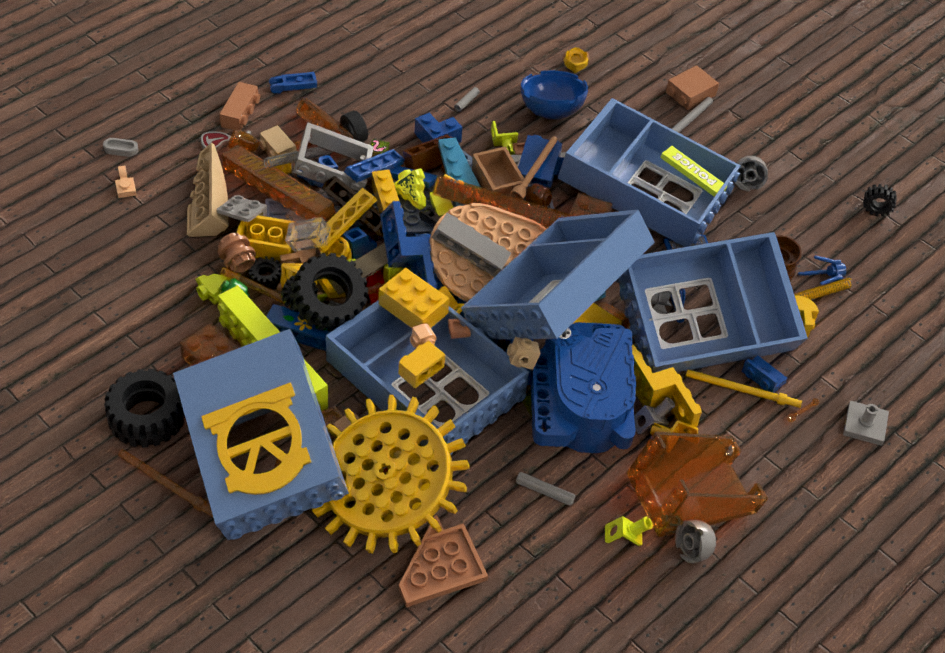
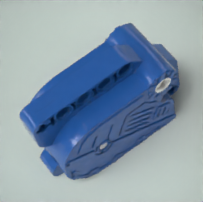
(585, 389)

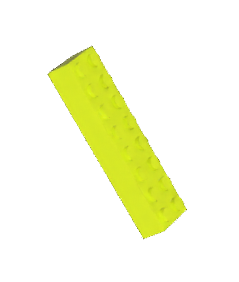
(250, 325)

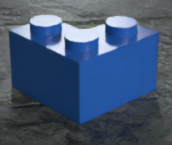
(429, 128)

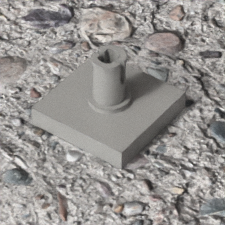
(866, 423)

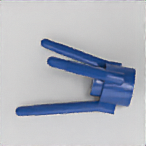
(836, 270)

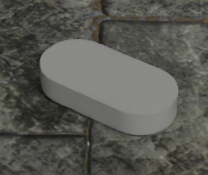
(120, 147)

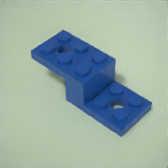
(404, 250)

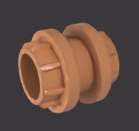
(236, 252)

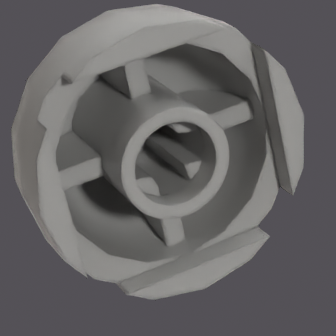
(752, 173)
(696, 540)

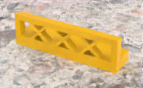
(348, 215)

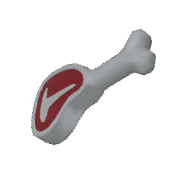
(219, 139)

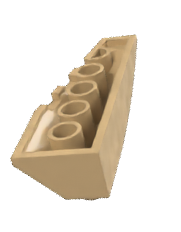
(208, 196)

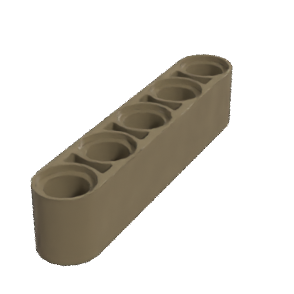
(368, 263)

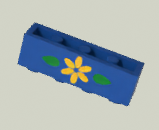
(286, 319)

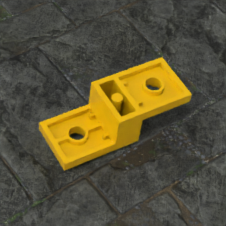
(655, 387)

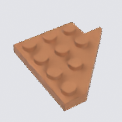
(442, 565)

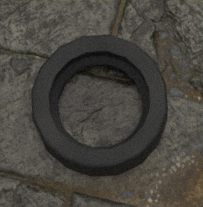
(355, 125)

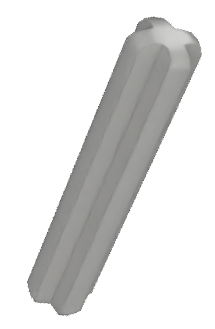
(545, 488)

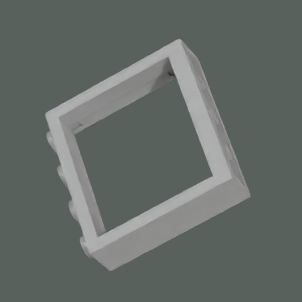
(333, 142)

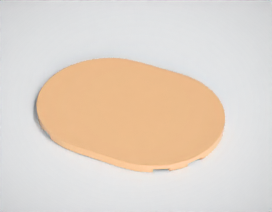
(501, 226)

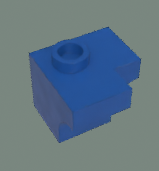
(359, 242)

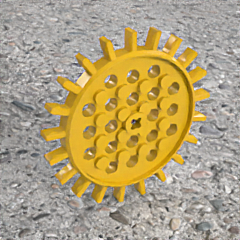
(434, 453)

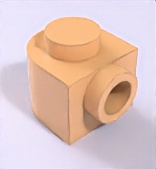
(422, 334)

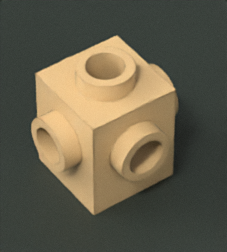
(523, 353)

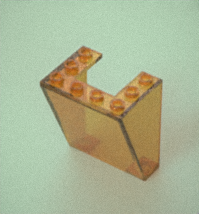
(691, 480)

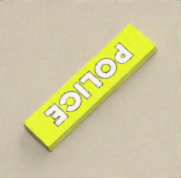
(692, 170)

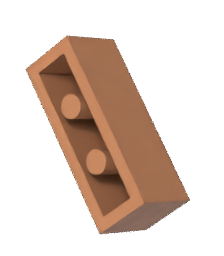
(239, 106)

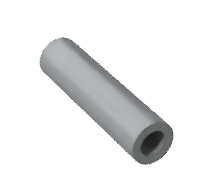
(466, 99)

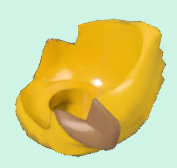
(576, 59)

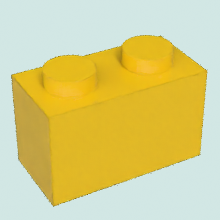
(421, 364)

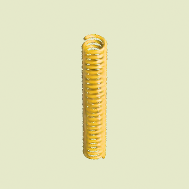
(839, 286)

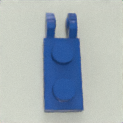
(293, 82)

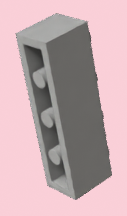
(471, 245)

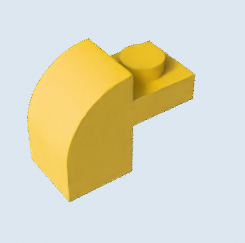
(808, 312)

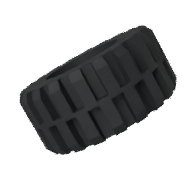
(341, 272)
(147, 428)

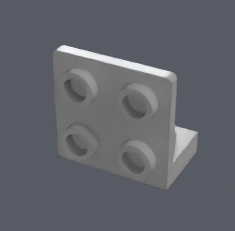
(242, 208)

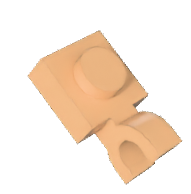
(125, 186)

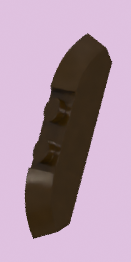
(342, 194)

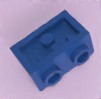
(764, 374)

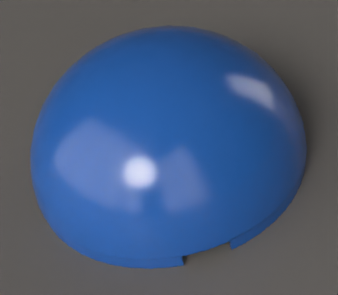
(553, 94)

